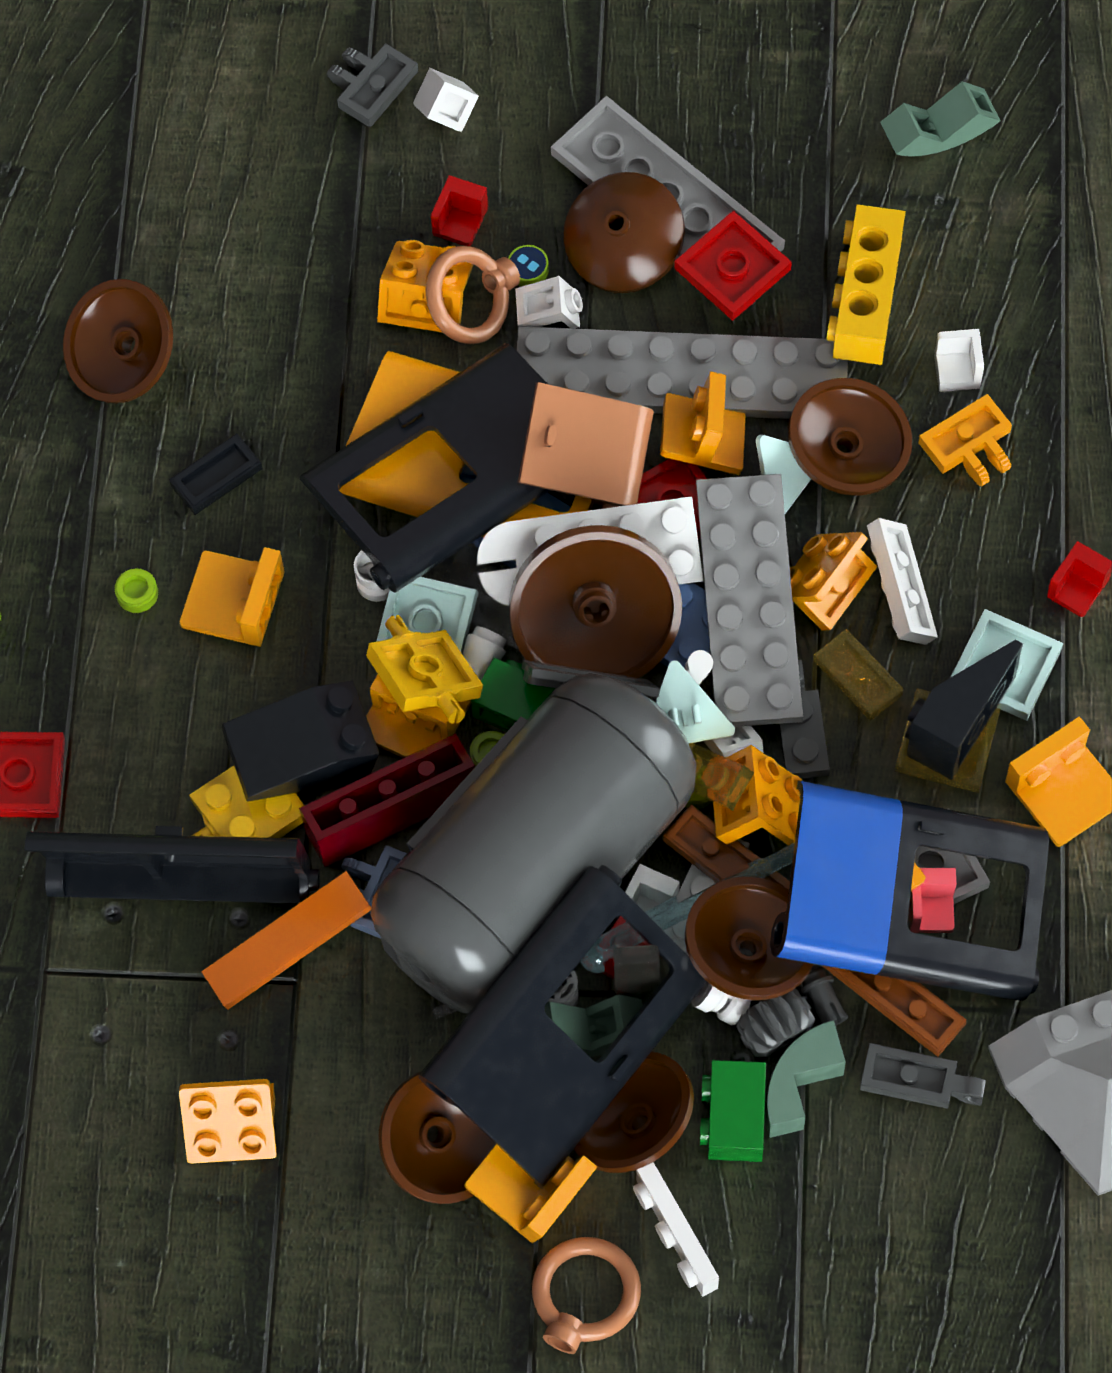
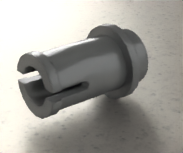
(823, 997)

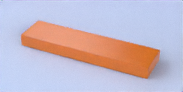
(286, 940)

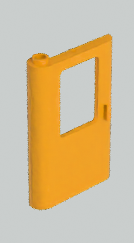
(426, 467)

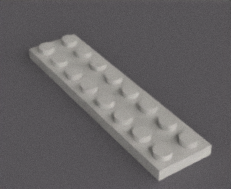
(641, 367)

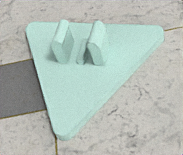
(777, 458)
(691, 707)

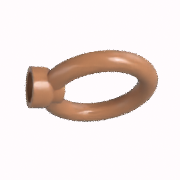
(497, 278)
(565, 1330)

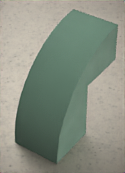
(946, 124)
(597, 1025)
(807, 1060)

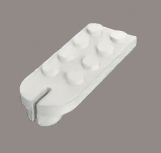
(664, 523)

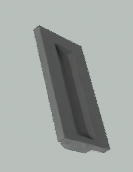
(555, 675)

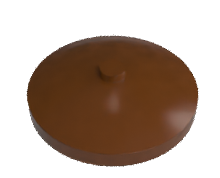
(596, 602)

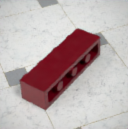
(385, 800)

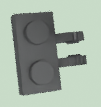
(376, 85)

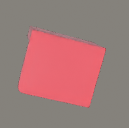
(933, 903)

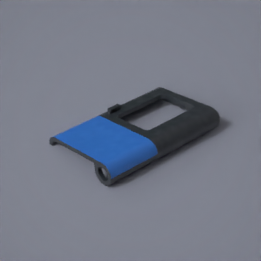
(856, 885)

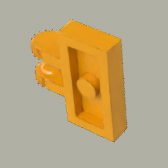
(965, 435)

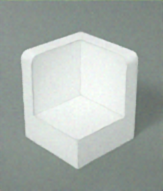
(445, 99)
(959, 360)
(651, 888)

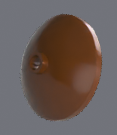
(637, 252)
(101, 338)
(861, 420)
(735, 917)
(642, 1118)
(423, 1167)

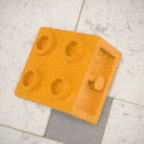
(404, 286)
(233, 596)
(1062, 783)
(766, 803)
(518, 1200)

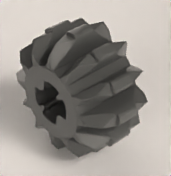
(775, 1023)

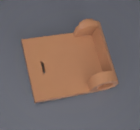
(592, 442)

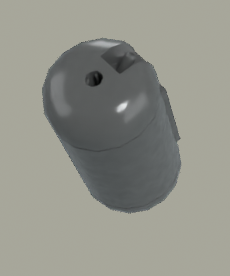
(558, 793)

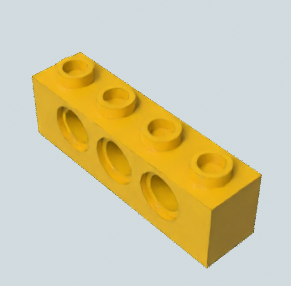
(868, 284)

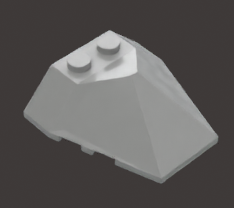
(1064, 1079)

